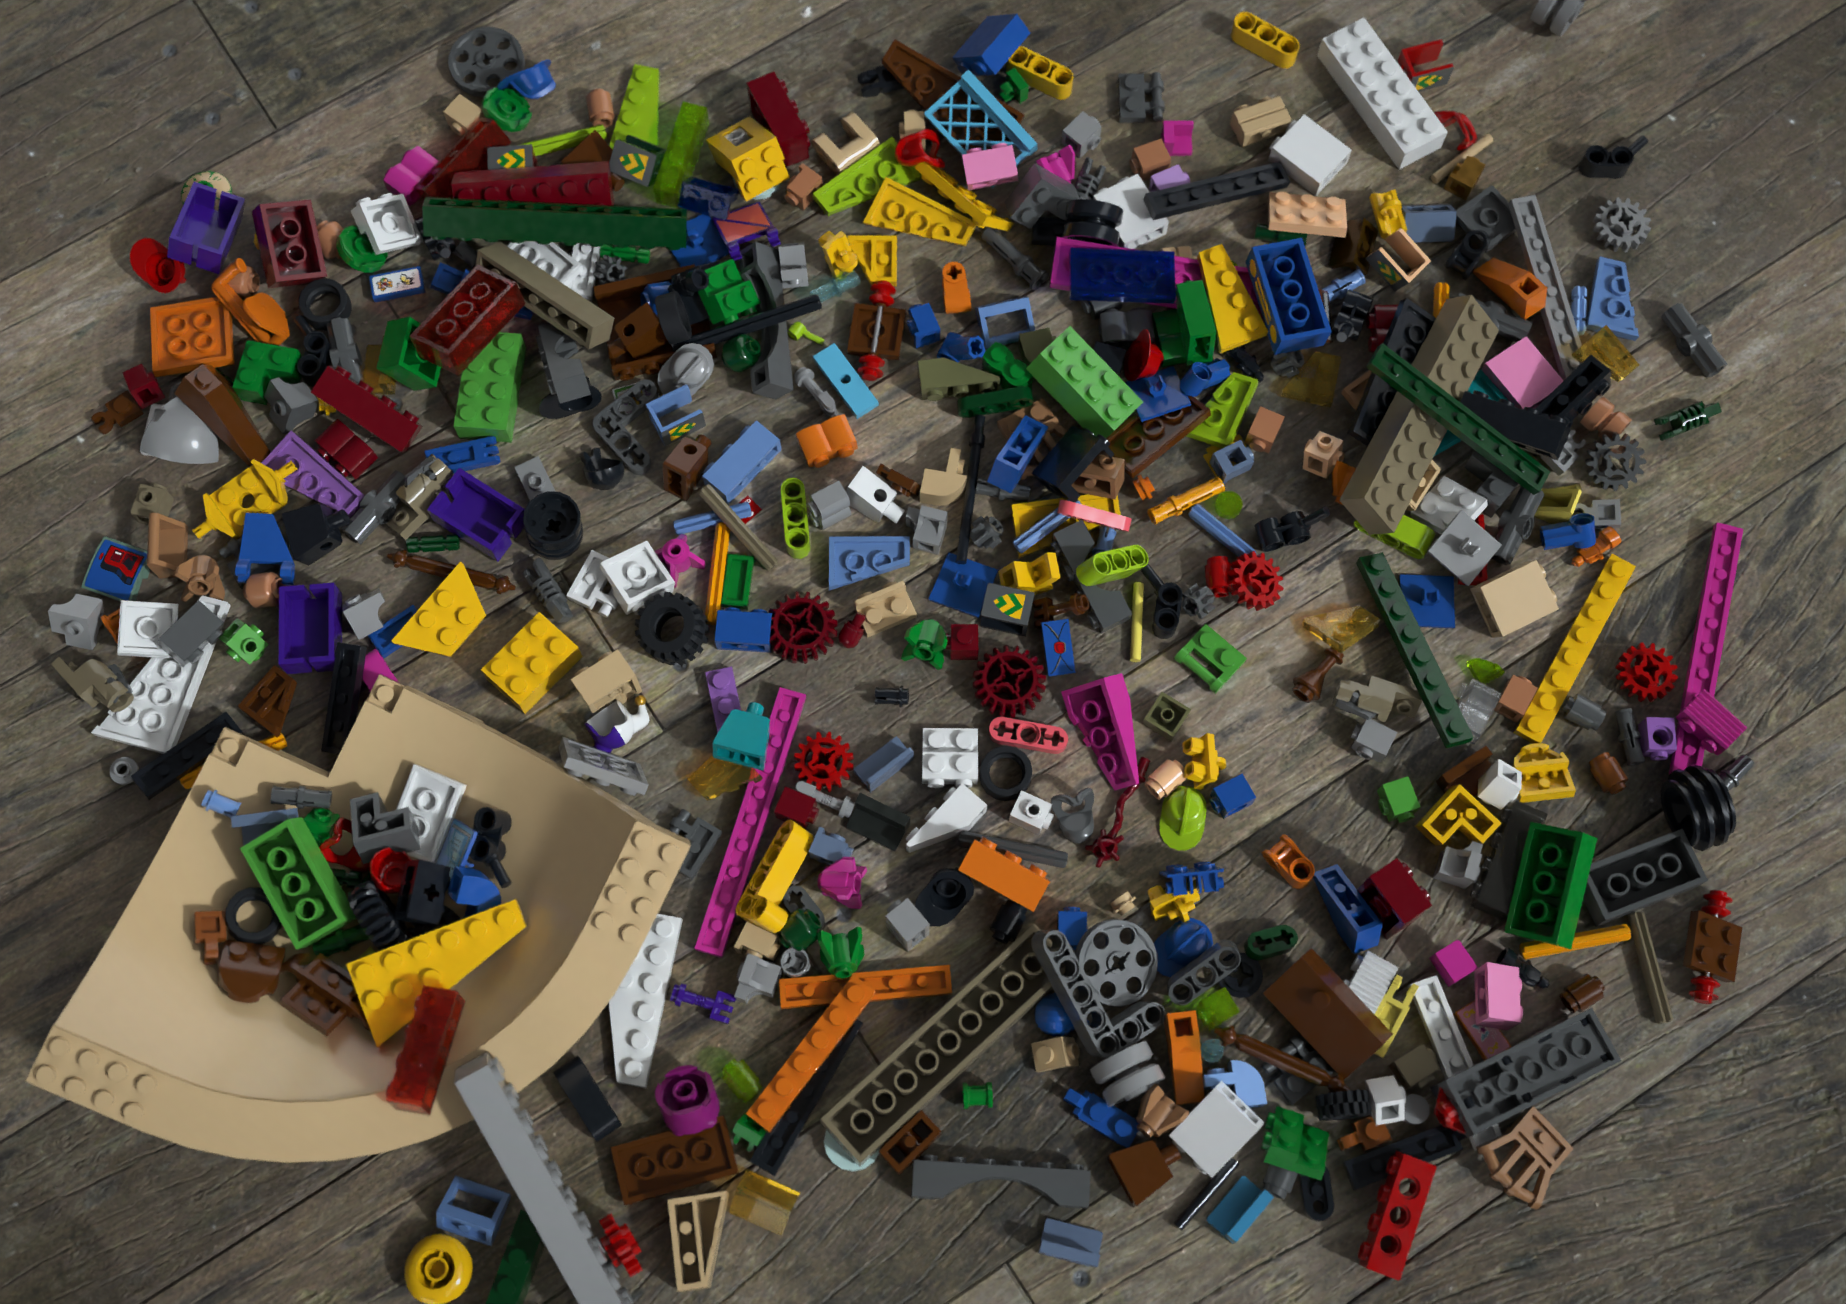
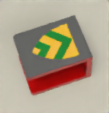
(1423, 54)

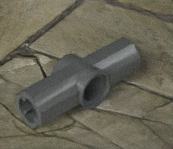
(1508, 324)
(1694, 340)
(344, 349)
(375, 508)
(1516, 524)

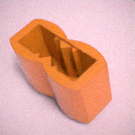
(827, 441)

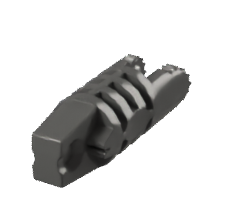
(1086, 183)
(548, 591)

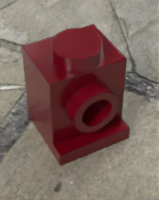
(143, 386)

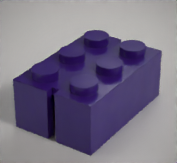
(205, 233)
(478, 514)
(309, 627)

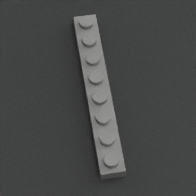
(1543, 265)

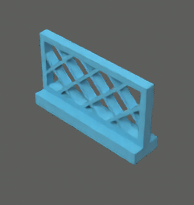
(992, 108)

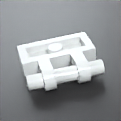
(589, 585)

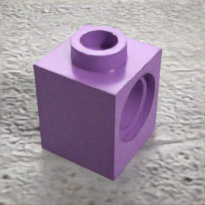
(1665, 730)

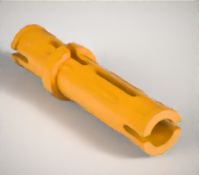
(1179, 503)

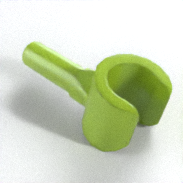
(798, 329)

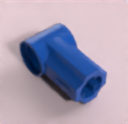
(961, 348)
(1203, 376)
(1576, 532)

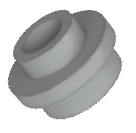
(132, 767)

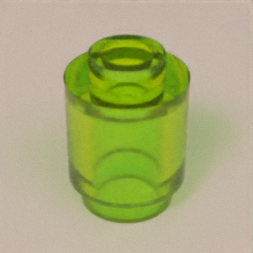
(741, 1080)

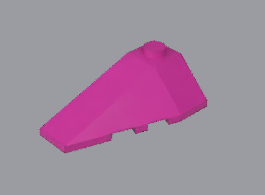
(1105, 720)

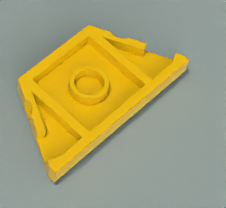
(445, 617)

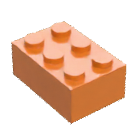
(1004, 873)

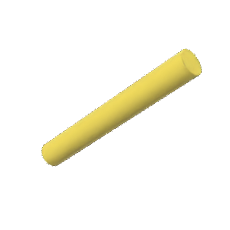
(1136, 626)

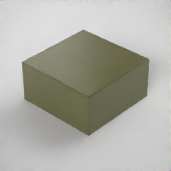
(1166, 716)

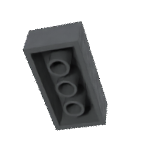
(1642, 877)

